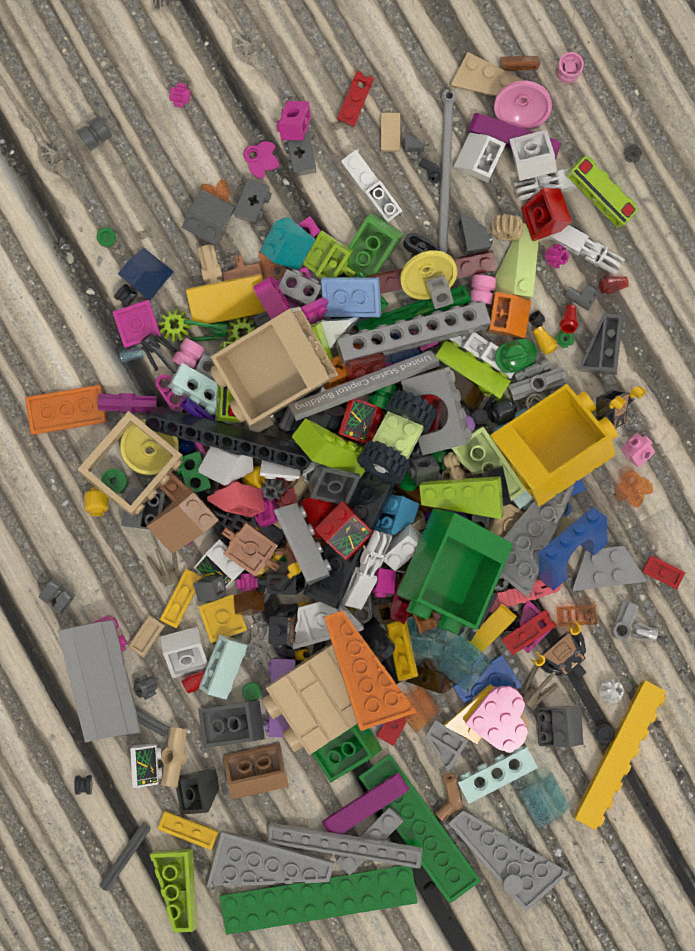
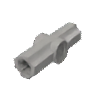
(549, 380)

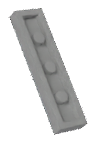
(379, 830)

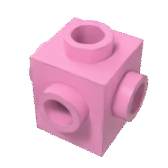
(638, 449)

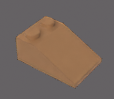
(182, 521)

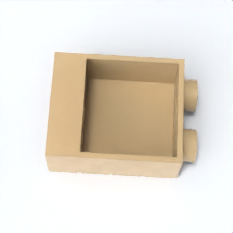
(272, 366)
(312, 701)

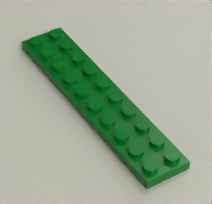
(316, 901)

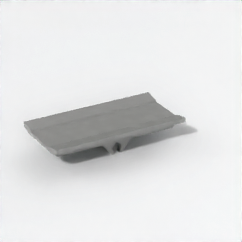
(99, 680)

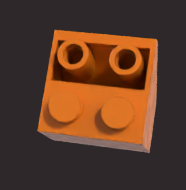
(509, 315)

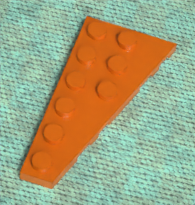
(368, 684)

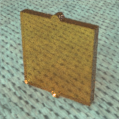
(425, 709)

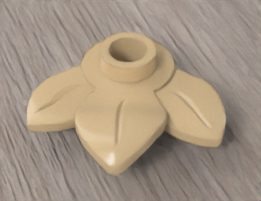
(452, 463)

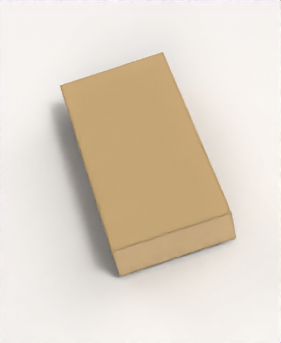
(390, 132)
(146, 636)

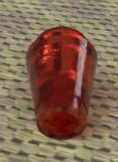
(611, 284)

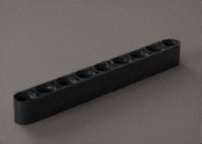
(228, 438)

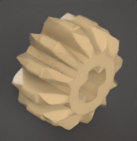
(507, 227)

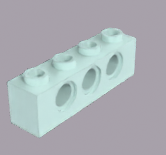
(202, 384)
(525, 765)

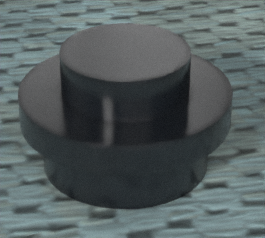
(604, 733)

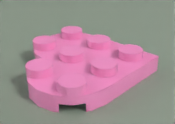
(499, 718)

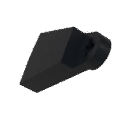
(377, 639)

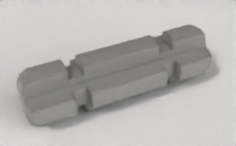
(532, 370)

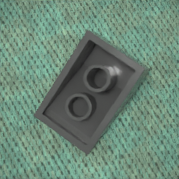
(231, 724)

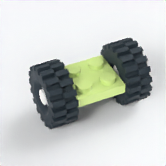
(396, 437)

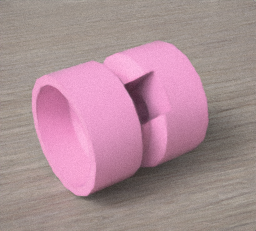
(569, 67)
(482, 289)
(189, 354)

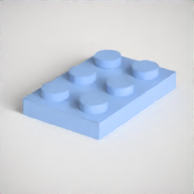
(352, 297)

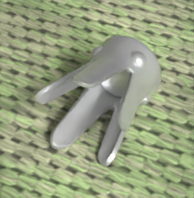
(645, 633)

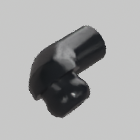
(432, 170)

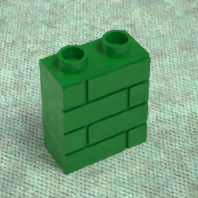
(454, 571)

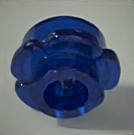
(186, 447)

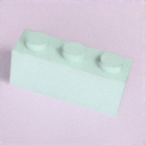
(223, 666)

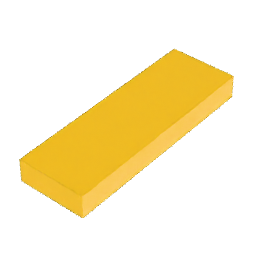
(180, 599)
(492, 627)
(403, 651)
(188, 830)

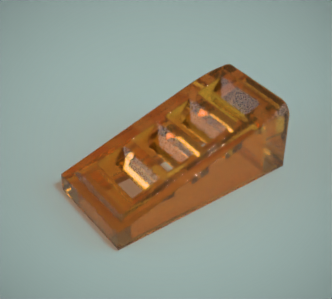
(594, 615)

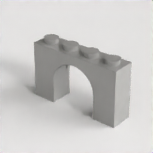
(441, 383)

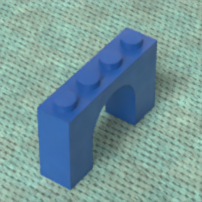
(586, 531)

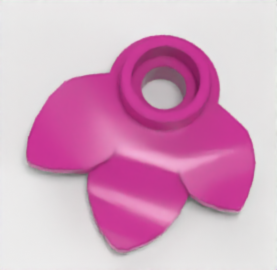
(263, 161)

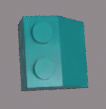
(287, 244)

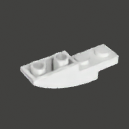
(370, 186)

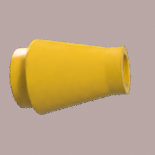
(545, 341)

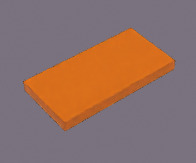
(64, 410)

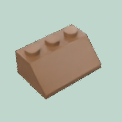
(255, 771)

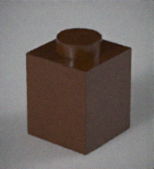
(249, 603)

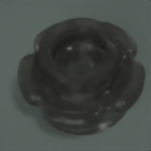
(637, 153)

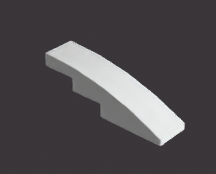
(480, 348)

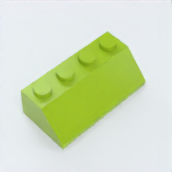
(476, 372)

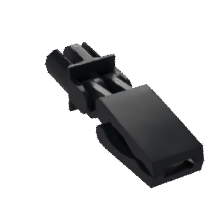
(270, 531)

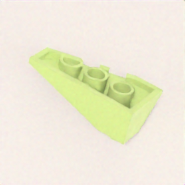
(518, 267)
(483, 454)

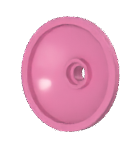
(526, 112)

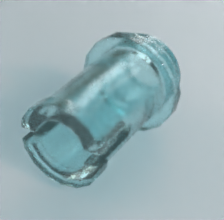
(131, 354)

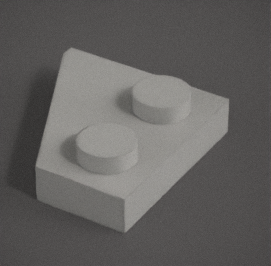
(446, 743)

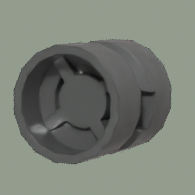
(94, 133)
(57, 596)

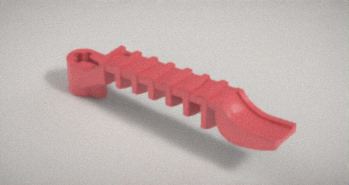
(514, 596)

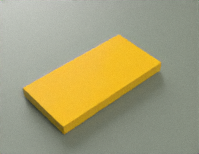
(225, 300)

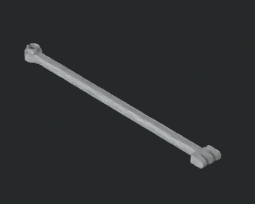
(445, 169)

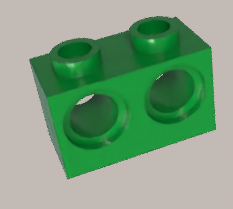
(189, 475)

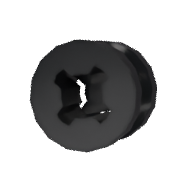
(125, 295)
(83, 785)

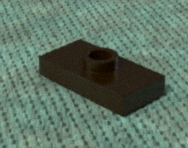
(428, 679)

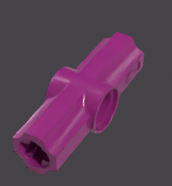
(126, 402)

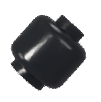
(502, 411)

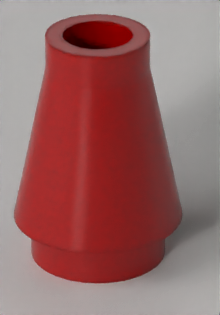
(569, 320)
(192, 682)

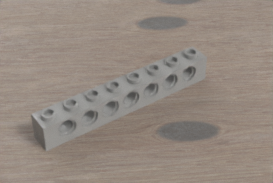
(476, 311)

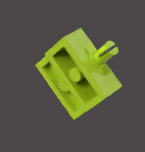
(329, 257)

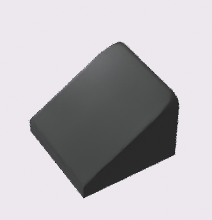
(412, 144)

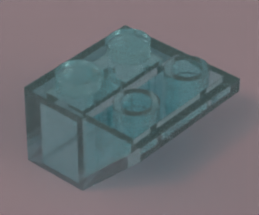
(428, 644)
(463, 663)
(544, 800)

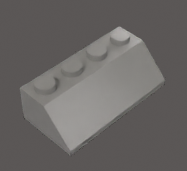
(302, 543)

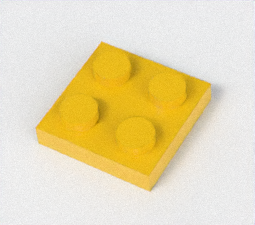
(221, 619)

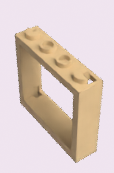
(108, 442)

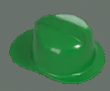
(515, 355)

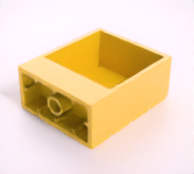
(556, 443)

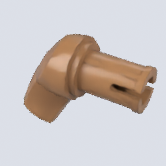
(454, 797)

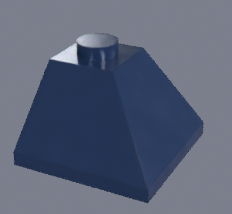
(145, 273)

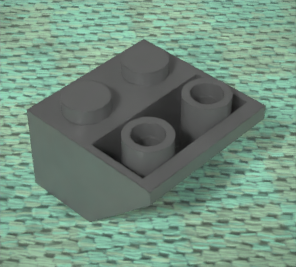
(151, 510)
(559, 726)

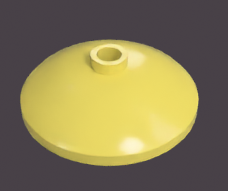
(425, 267)
(134, 453)

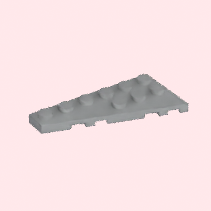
(529, 537)
(506, 857)
(255, 862)

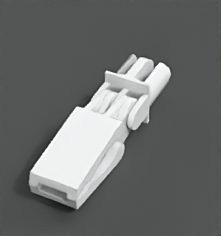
(540, 182)
(578, 243)
(363, 576)

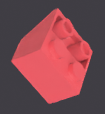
(239, 499)

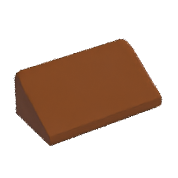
(516, 63)

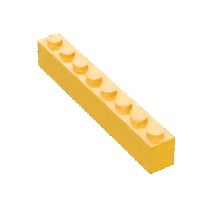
(619, 754)

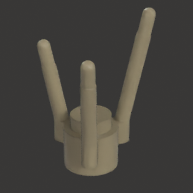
(168, 575)
(532, 697)

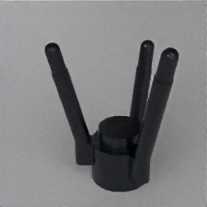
(150, 343)
(480, 416)

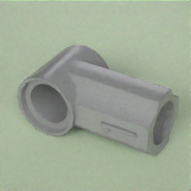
(625, 618)

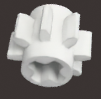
(611, 691)

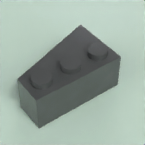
(604, 348)

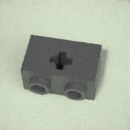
(303, 165)
(252, 191)

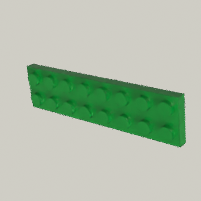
(422, 829)

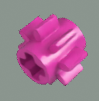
(180, 95)
(556, 256)
(247, 582)

